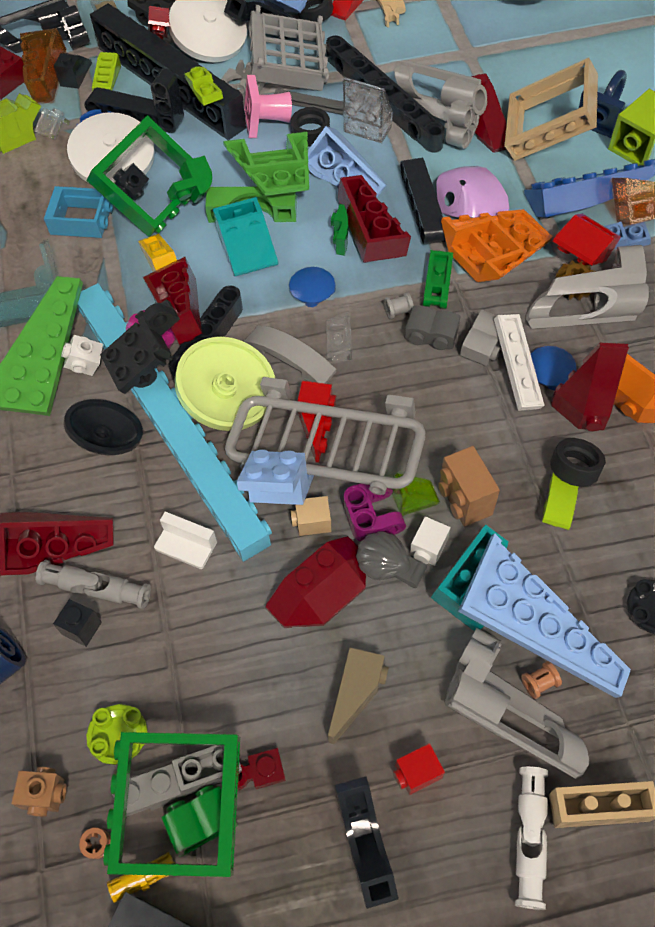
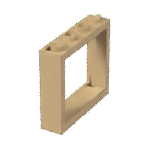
(557, 130)

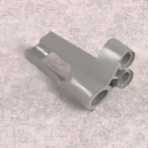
(460, 102)
(617, 298)
(485, 697)

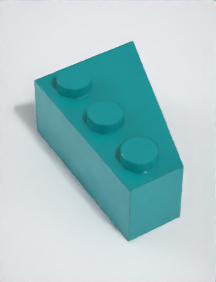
(455, 585)

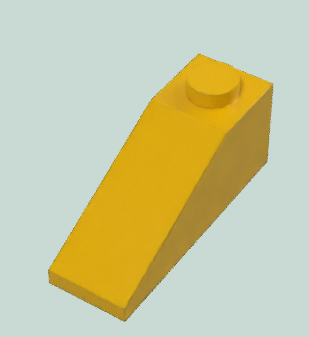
(157, 251)

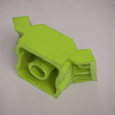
(17, 122)

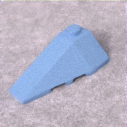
(336, 157)

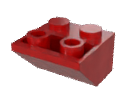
(586, 240)

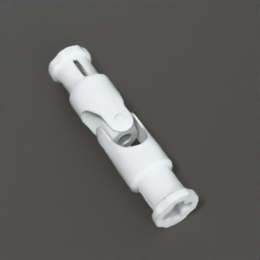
(533, 811)

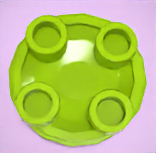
(107, 728)

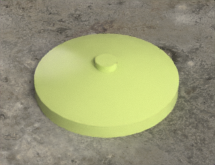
(217, 378)

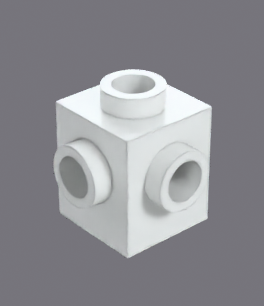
(82, 355)

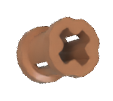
(541, 680)

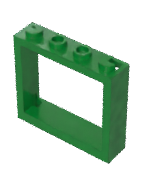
(99, 180)
(120, 786)

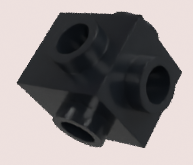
(130, 181)

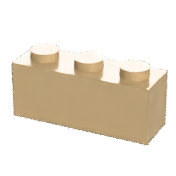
(603, 804)

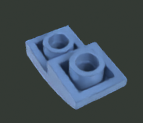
(631, 235)

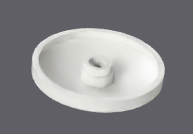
(205, 30)
(98, 136)

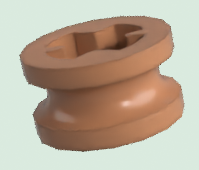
(85, 845)

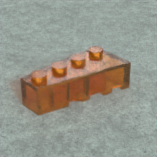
(39, 56)

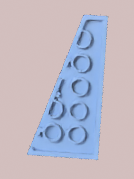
(533, 616)

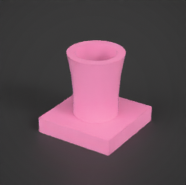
(264, 106)

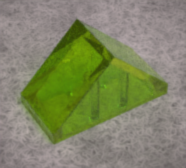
(416, 496)

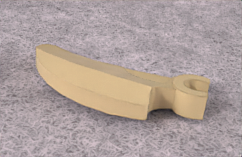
(392, 10)

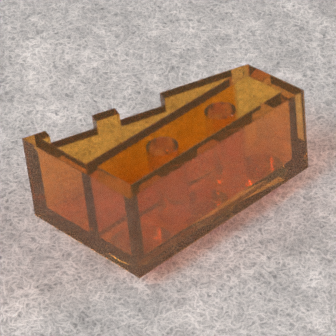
(633, 200)

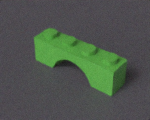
(279, 206)

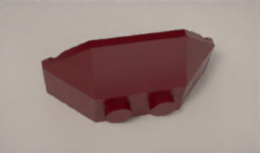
(319, 586)

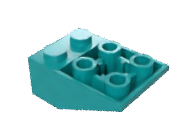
(245, 236)

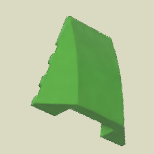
(278, 169)

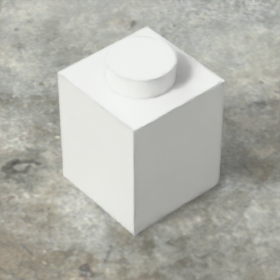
(429, 541)

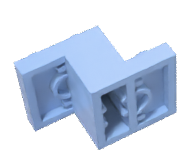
(275, 477)

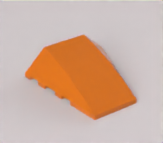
(493, 244)

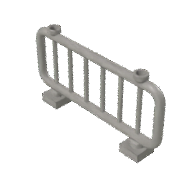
(278, 395)

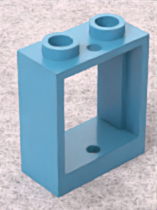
(82, 198)

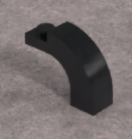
(242, 9)
(366, 843)

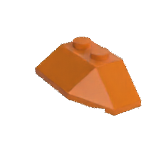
(636, 392)

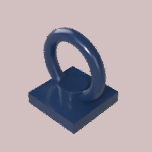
(609, 107)

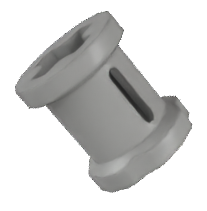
(398, 305)

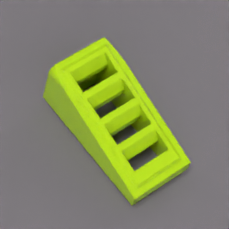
(106, 70)

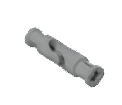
(79, 581)

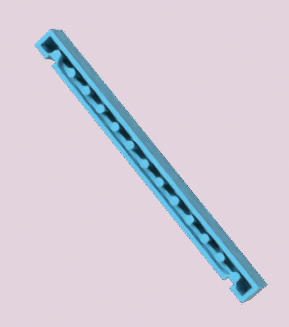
(183, 438)

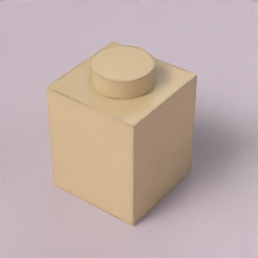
(312, 516)

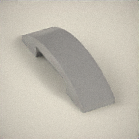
(293, 352)

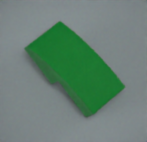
(340, 223)

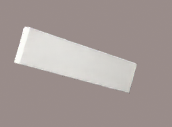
(518, 362)

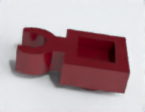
(263, 770)

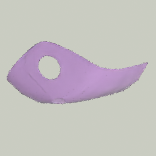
(479, 195)

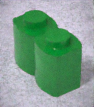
(194, 822)

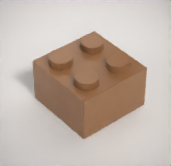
(468, 486)

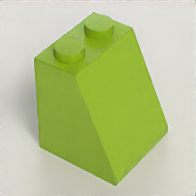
(635, 130)

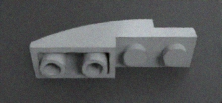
(175, 781)

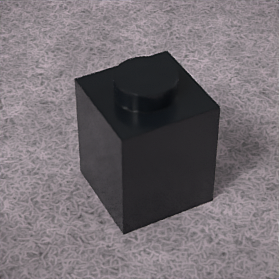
(77, 622)

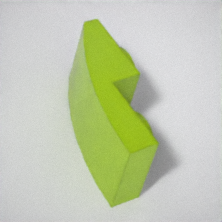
(203, 86)
(560, 503)

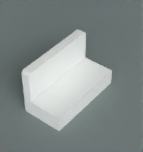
(185, 540)

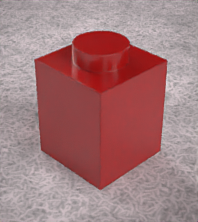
(418, 769)

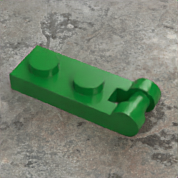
(438, 278)

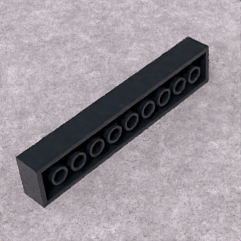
(148, 54)

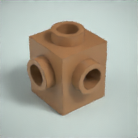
(39, 791)

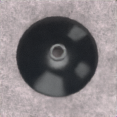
(103, 427)

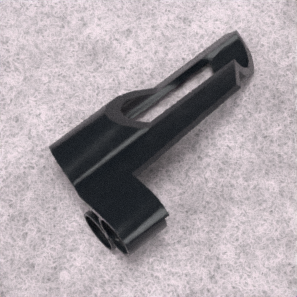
(50, 15)

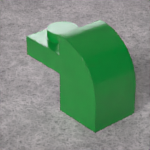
(196, 180)

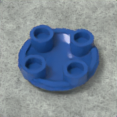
(312, 285)
(552, 365)

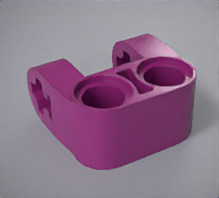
(365, 513)

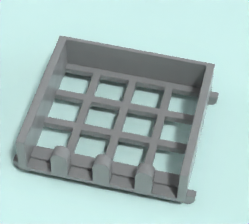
(294, 28)

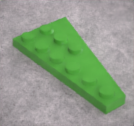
(34, 361)

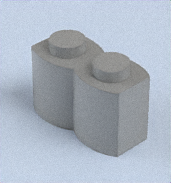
(482, 340)

